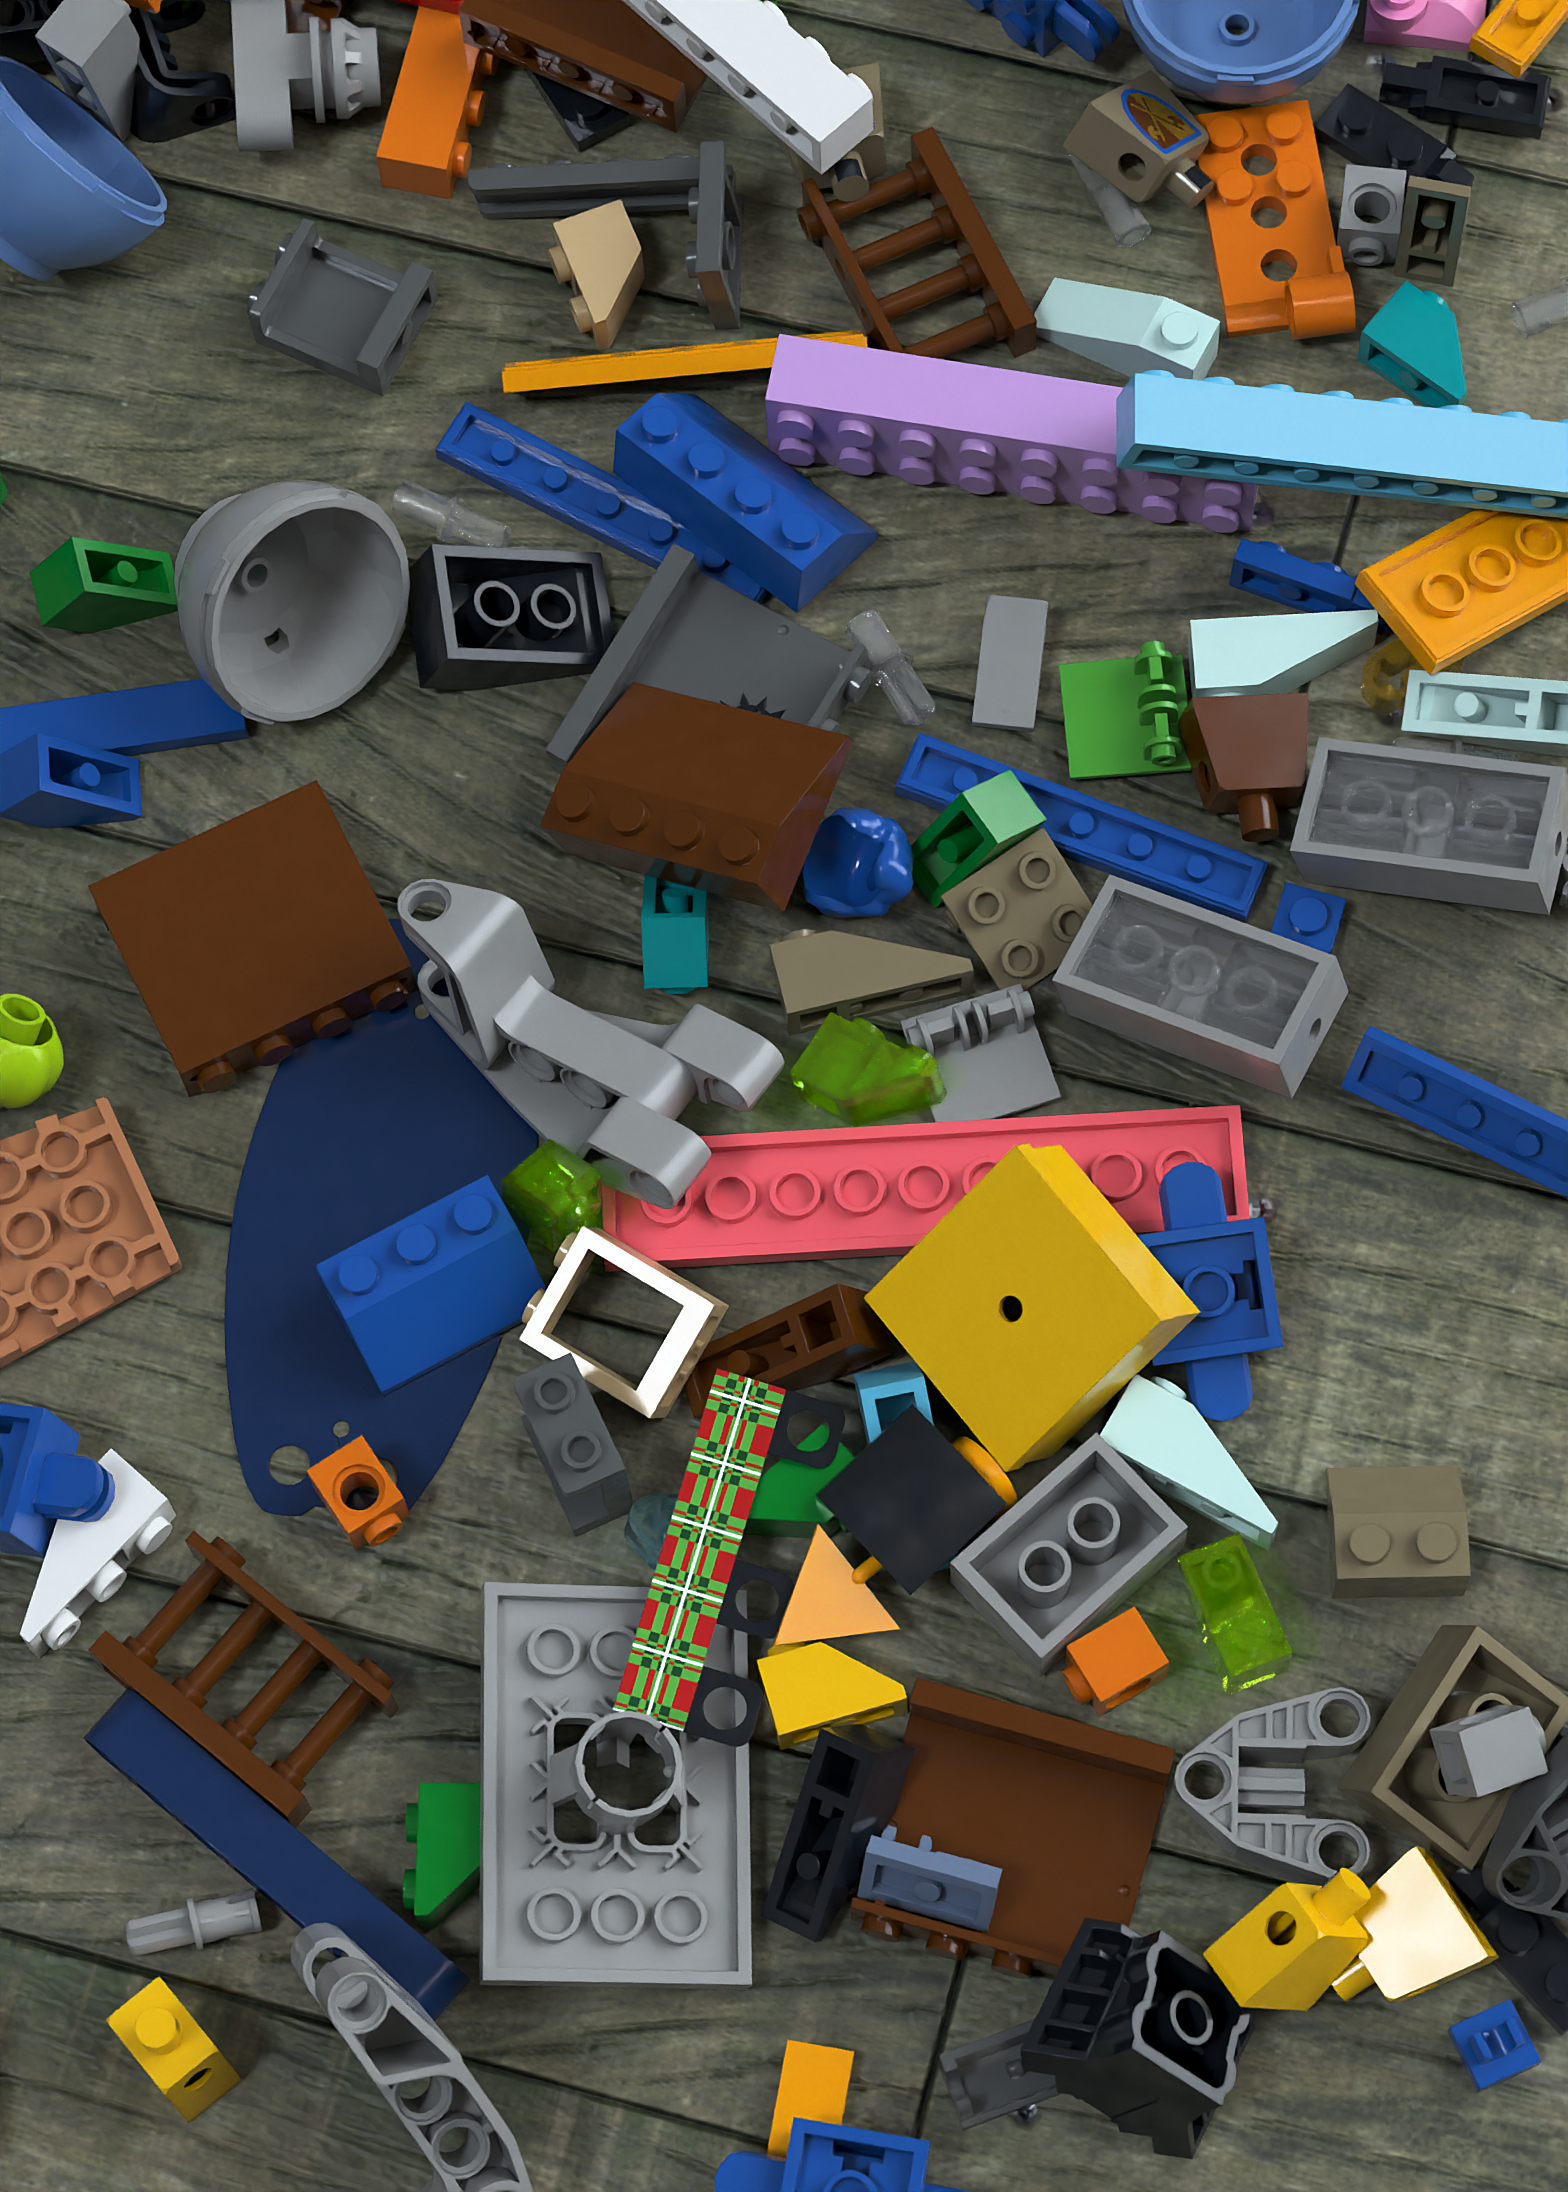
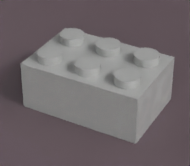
(1068, 1554)

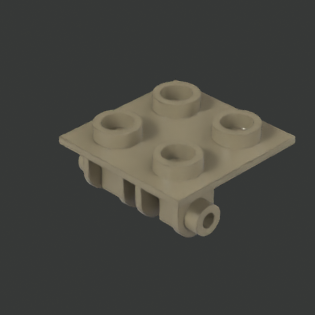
(1019, 911)

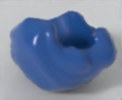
(857, 865)

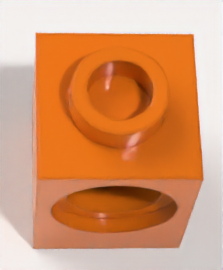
(352, 1468)
(1114, 1663)

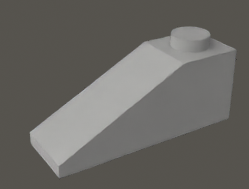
(95, 57)

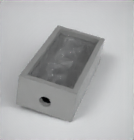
(1433, 825)
(1201, 985)

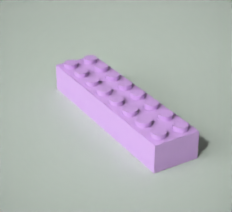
(976, 432)

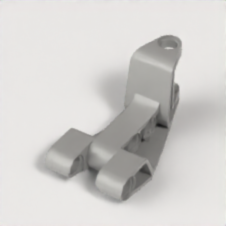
(574, 1073)
(401, 2044)

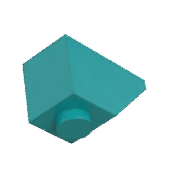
(1416, 347)
(674, 936)

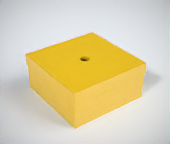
(1031, 1304)

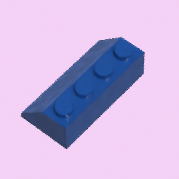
(738, 497)

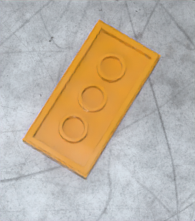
(1469, 583)

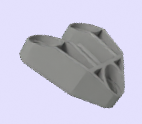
(1277, 1734)

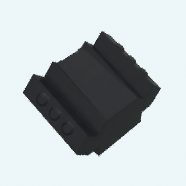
(1140, 2034)

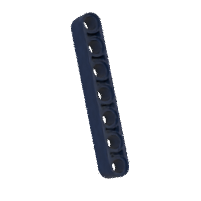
(266, 1847)

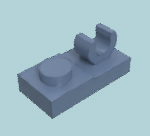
(929, 1882)

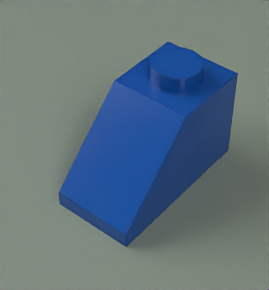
(67, 784)

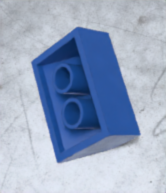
(432, 1284)

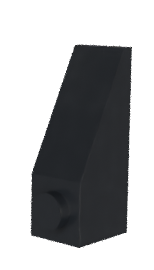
(842, 1802)

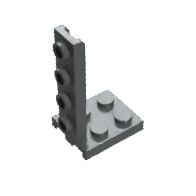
(672, 183)

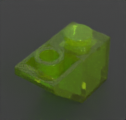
(862, 1076)
(554, 1193)
(1234, 1614)

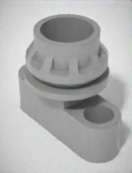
(296, 72)

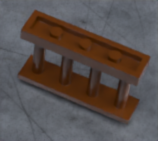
(952, 220)
(232, 1741)

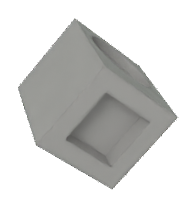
(1377, 194)
(1490, 1750)

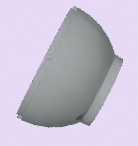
(300, 563)

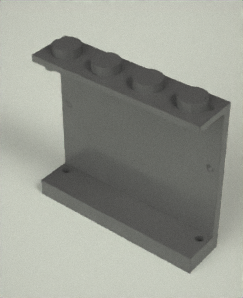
(714, 646)

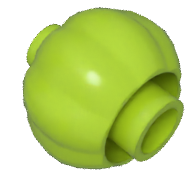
(28, 1052)

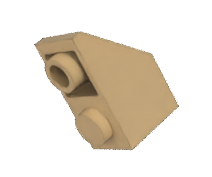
(603, 265)

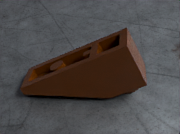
(796, 1345)

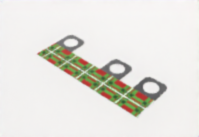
(697, 1564)

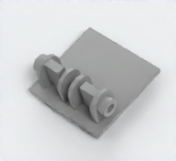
(986, 1056)

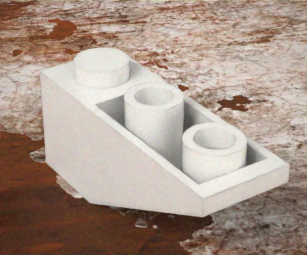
(90, 1557)

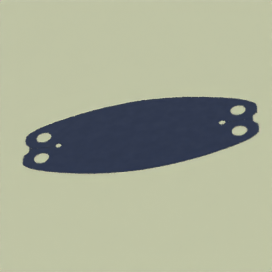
(341, 1150)

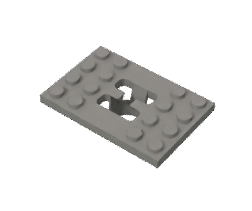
(613, 1905)

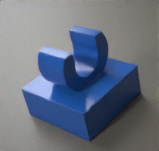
(1494, 2046)

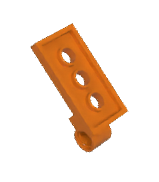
(1320, 292)

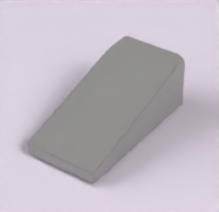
(1010, 663)

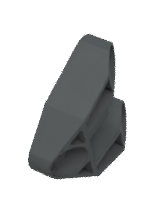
(1537, 1829)

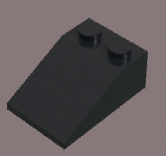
(506, 615)

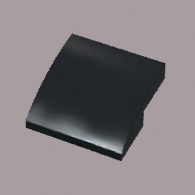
(911, 1499)

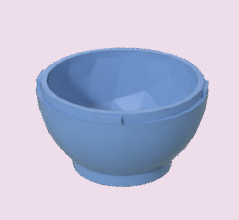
(1276, 55)
(65, 182)

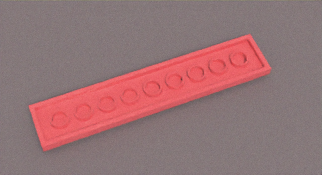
(892, 1183)

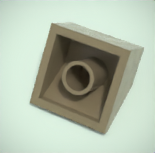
(1397, 1532)

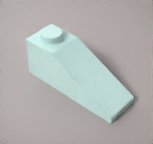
(1128, 329)
(1274, 650)
(1489, 710)
(1184, 1459)

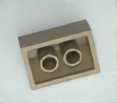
(1398, 1767)

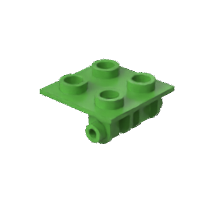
(1124, 714)

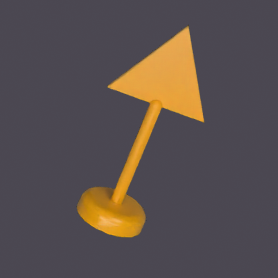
(833, 1597)

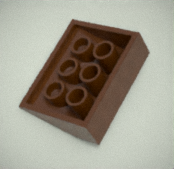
(698, 794)

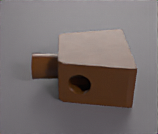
(1248, 756)

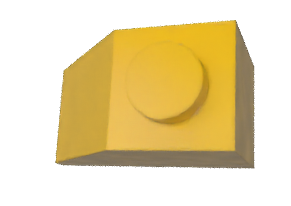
(822, 1689)

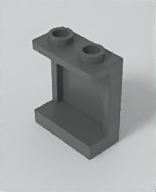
(340, 309)
(573, 1444)

